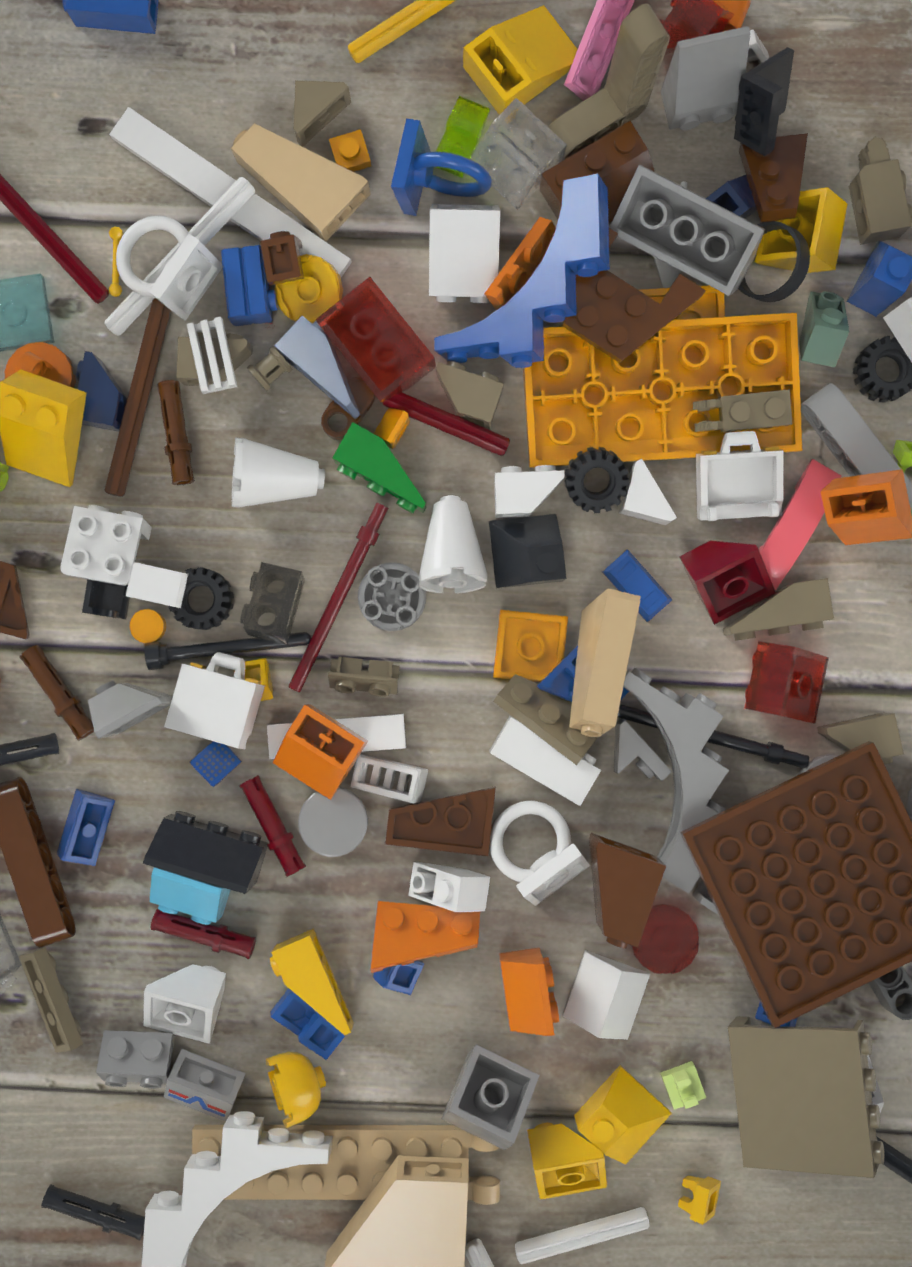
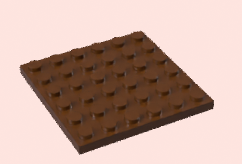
(813, 882)

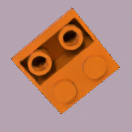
(868, 507)
(319, 750)
(526, 987)

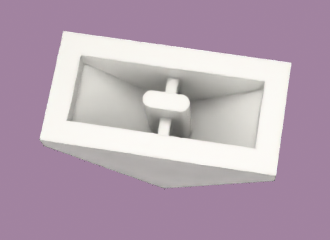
(645, 498)
(156, 585)

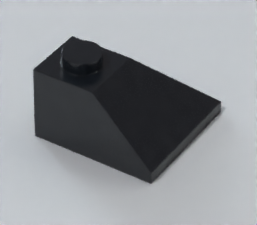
(527, 551)

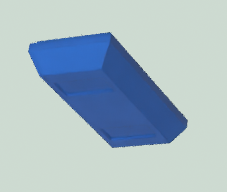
(633, 578)

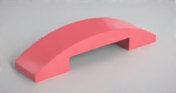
(796, 522)

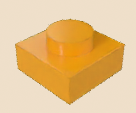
(350, 151)

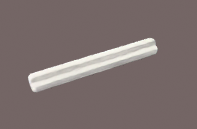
(582, 1235)

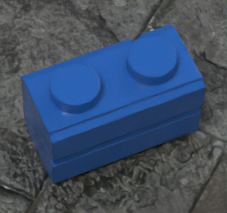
(246, 286)

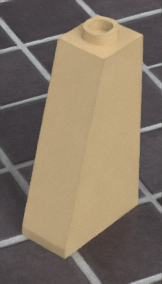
(303, 181)
(602, 661)

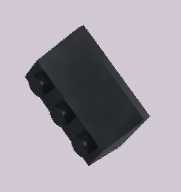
(207, 852)

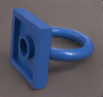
(416, 167)

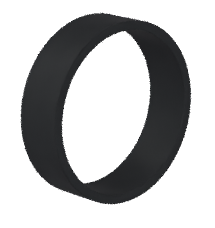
(799, 272)

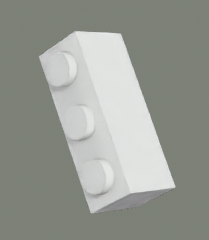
(543, 763)

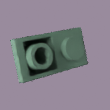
(824, 329)

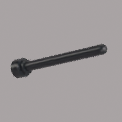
(159, 655)

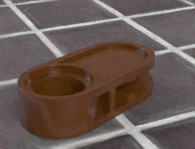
(364, 400)

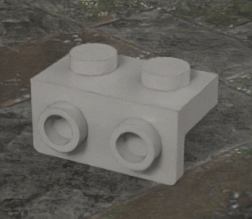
(135, 1058)

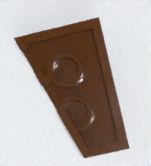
(776, 177)
(445, 824)

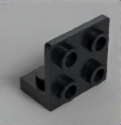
(762, 100)

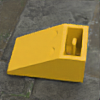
(519, 58)

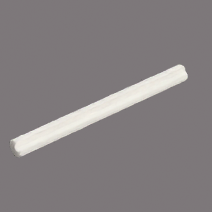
(204, 231)

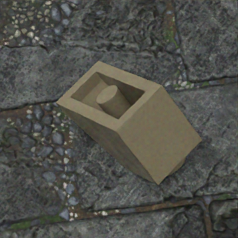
(876, 728)

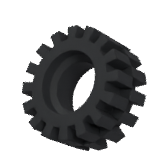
(872, 382)
(605, 498)
(219, 608)

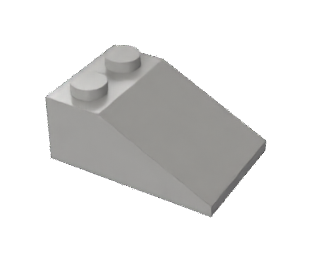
(705, 78)

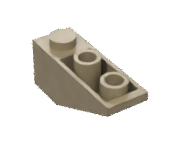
(791, 605)

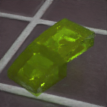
(463, 130)

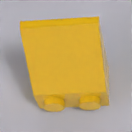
(41, 425)

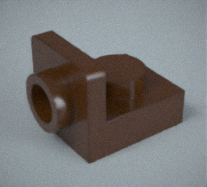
(282, 258)

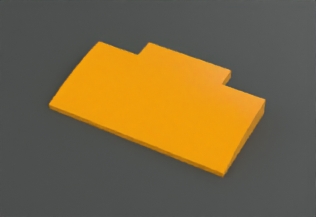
(647, 400)

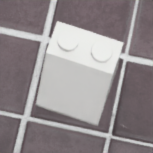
(463, 251)

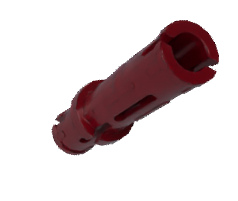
(272, 825)
(216, 937)

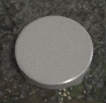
(391, 596)
(333, 825)

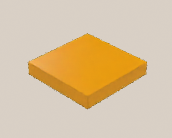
(529, 644)

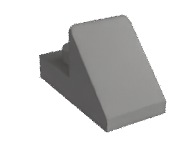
(629, 746)

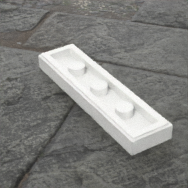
(381, 731)

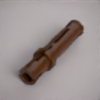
(175, 429)
(64, 701)

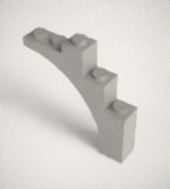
(695, 772)

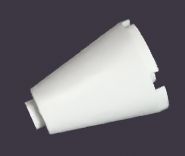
(271, 475)
(452, 550)

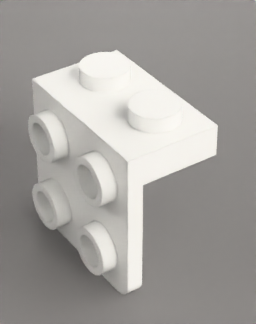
(103, 544)

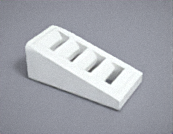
(417, 784)

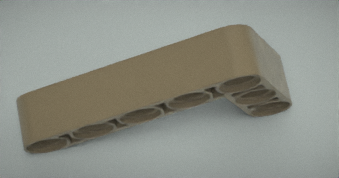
(628, 85)

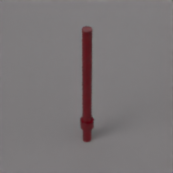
(366, 537)

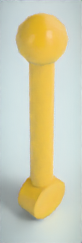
(116, 235)

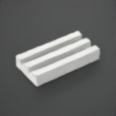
(205, 327)

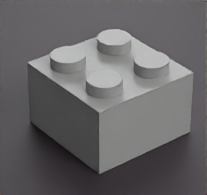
(490, 1097)

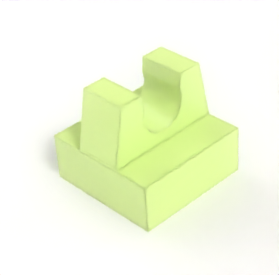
(683, 1085)

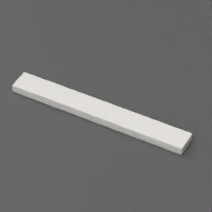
(211, 183)

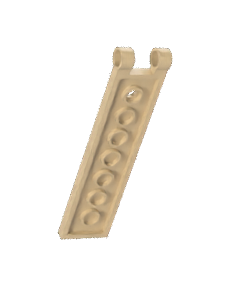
(356, 1161)

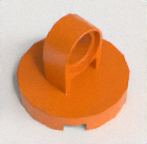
(43, 361)

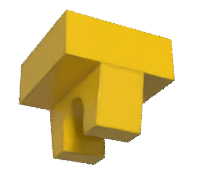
(704, 1199)

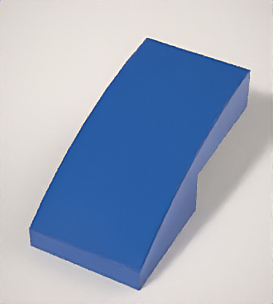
(308, 1024)

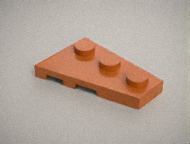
(521, 263)
(420, 932)

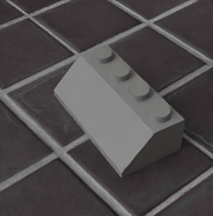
(687, 231)

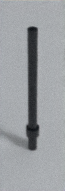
(771, 752)

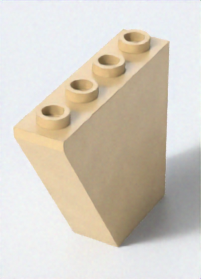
(409, 1218)

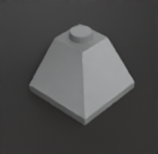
(123, 706)

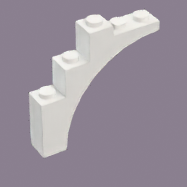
(210, 1178)

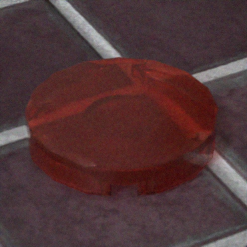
(667, 940)

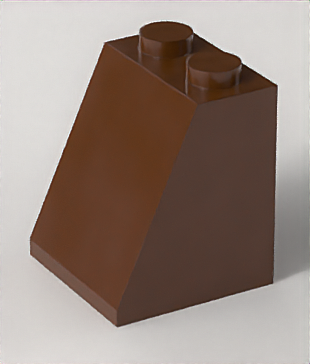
(623, 889)

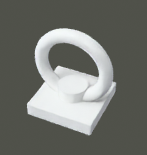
(184, 275)
(548, 871)

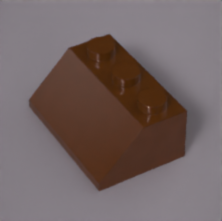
(612, 157)

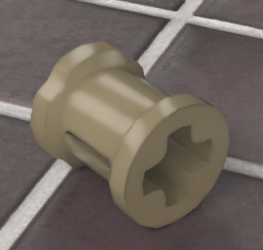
(269, 368)

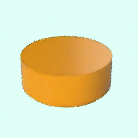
(147, 626)

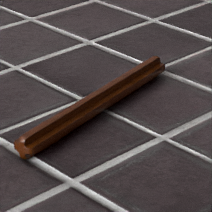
(138, 399)

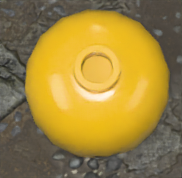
(295, 1086)

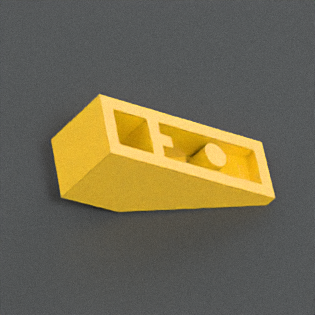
(309, 976)

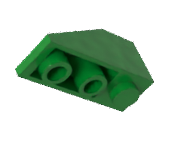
(372, 460)

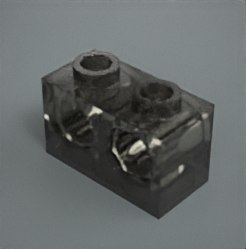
(282, 604)

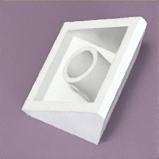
(605, 996)

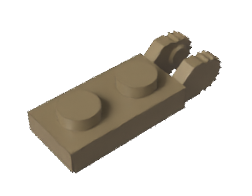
(747, 411)

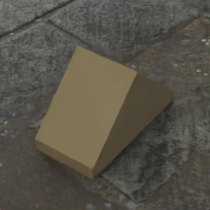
(316, 106)

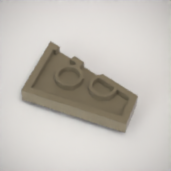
(545, 716)

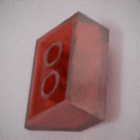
(377, 341)

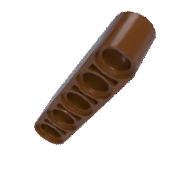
(32, 866)

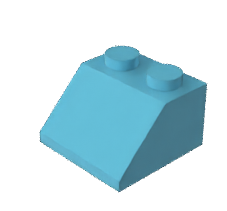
(188, 895)

